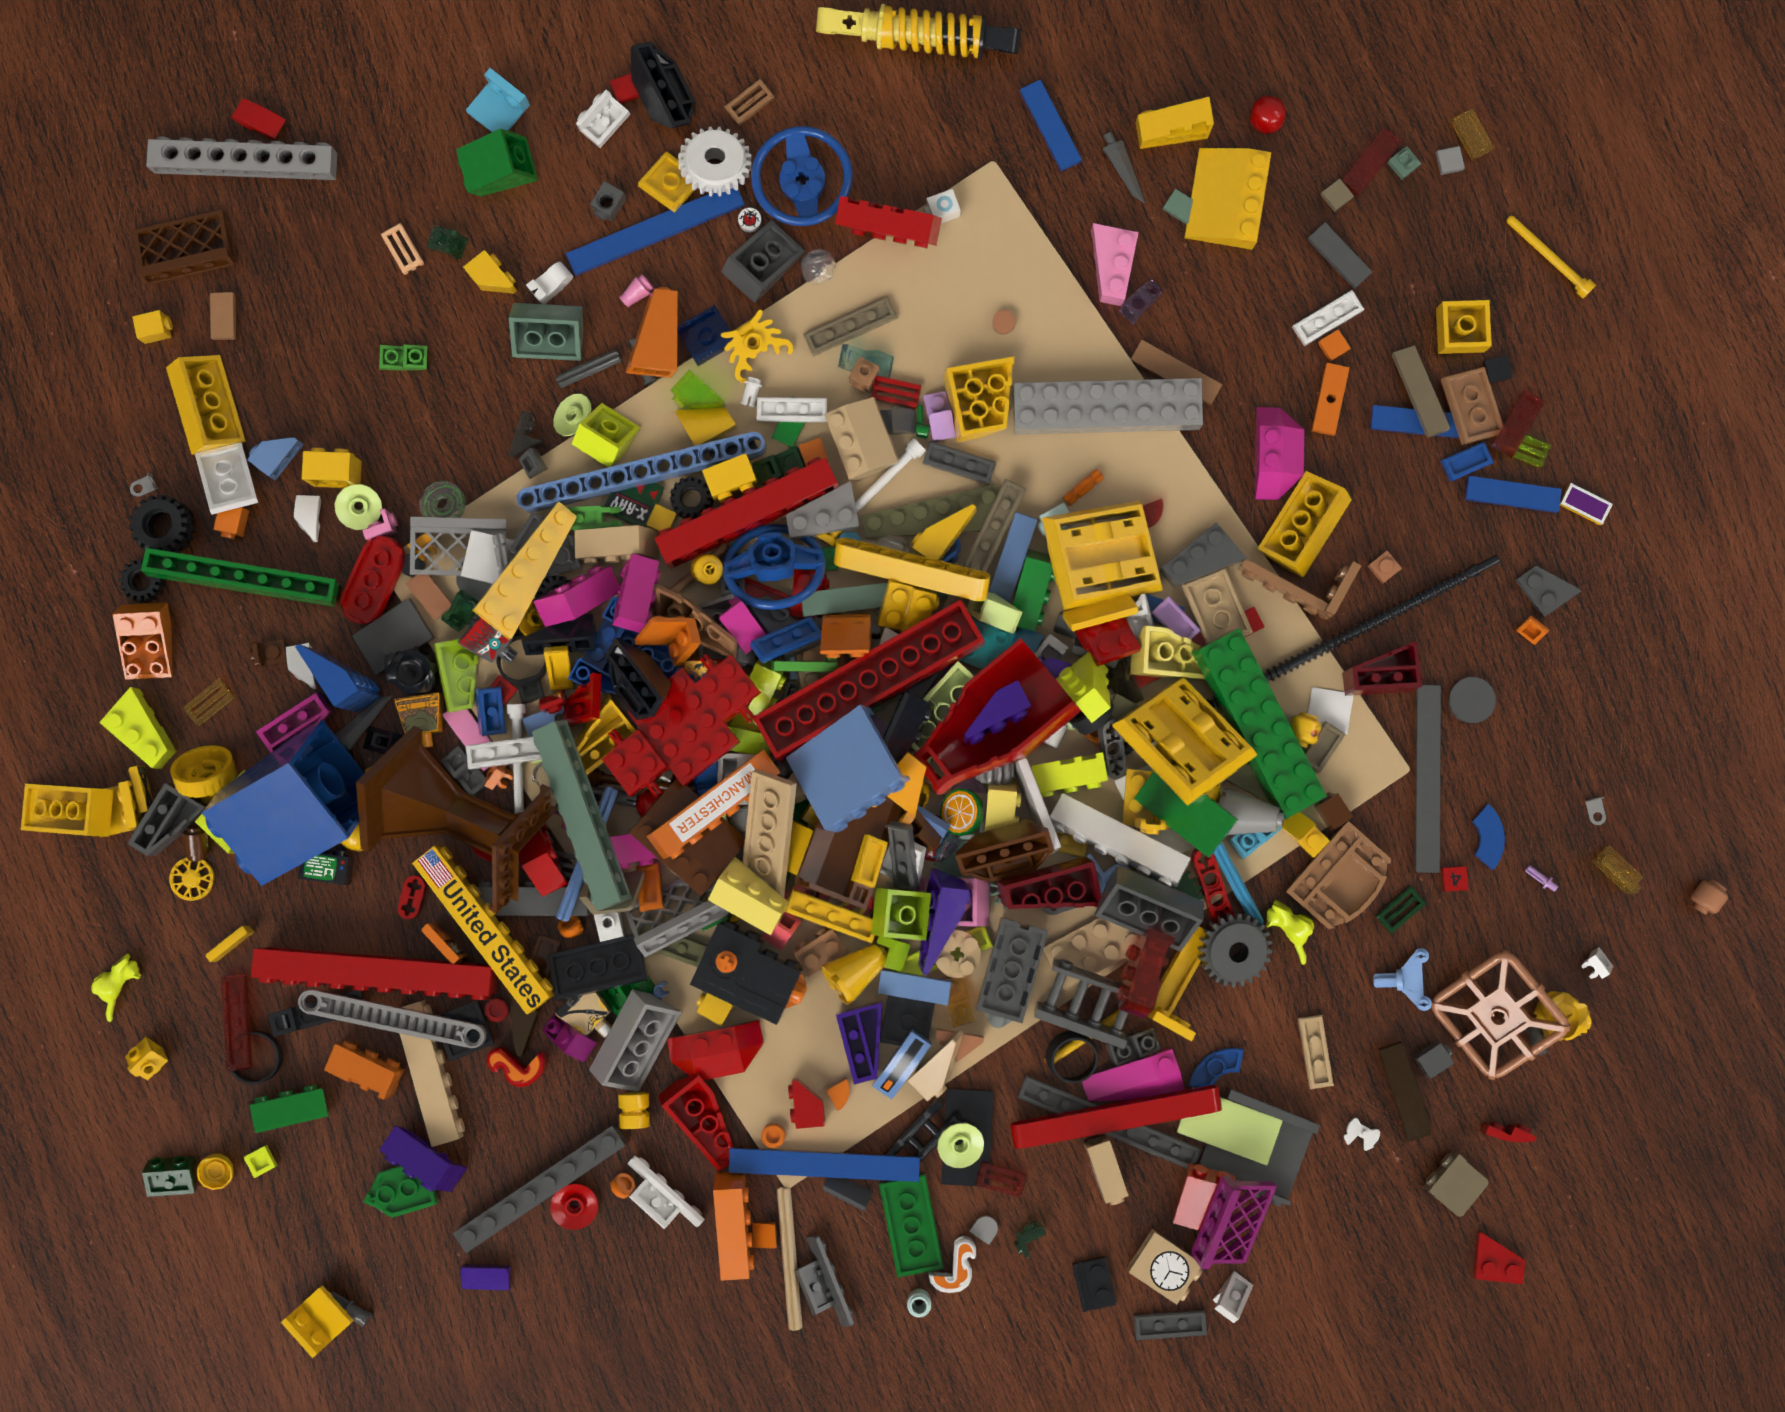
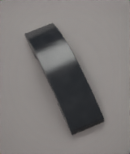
(295, 1019)

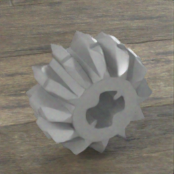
(998, 776)

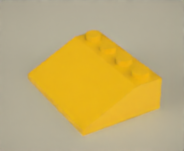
(1228, 196)

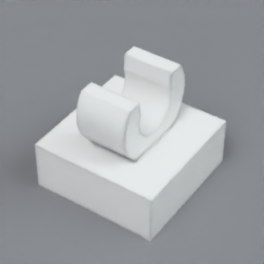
(1600, 963)

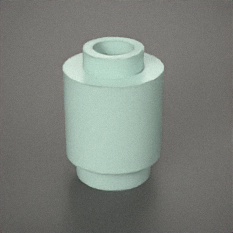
(922, 1309)

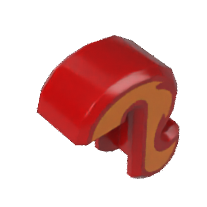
(513, 1069)

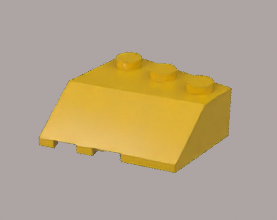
(979, 397)

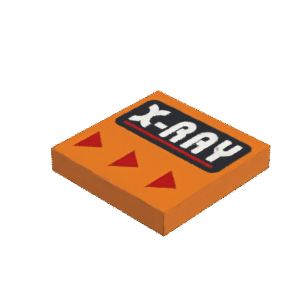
(444, 943)

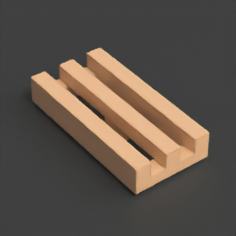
(411, 264)

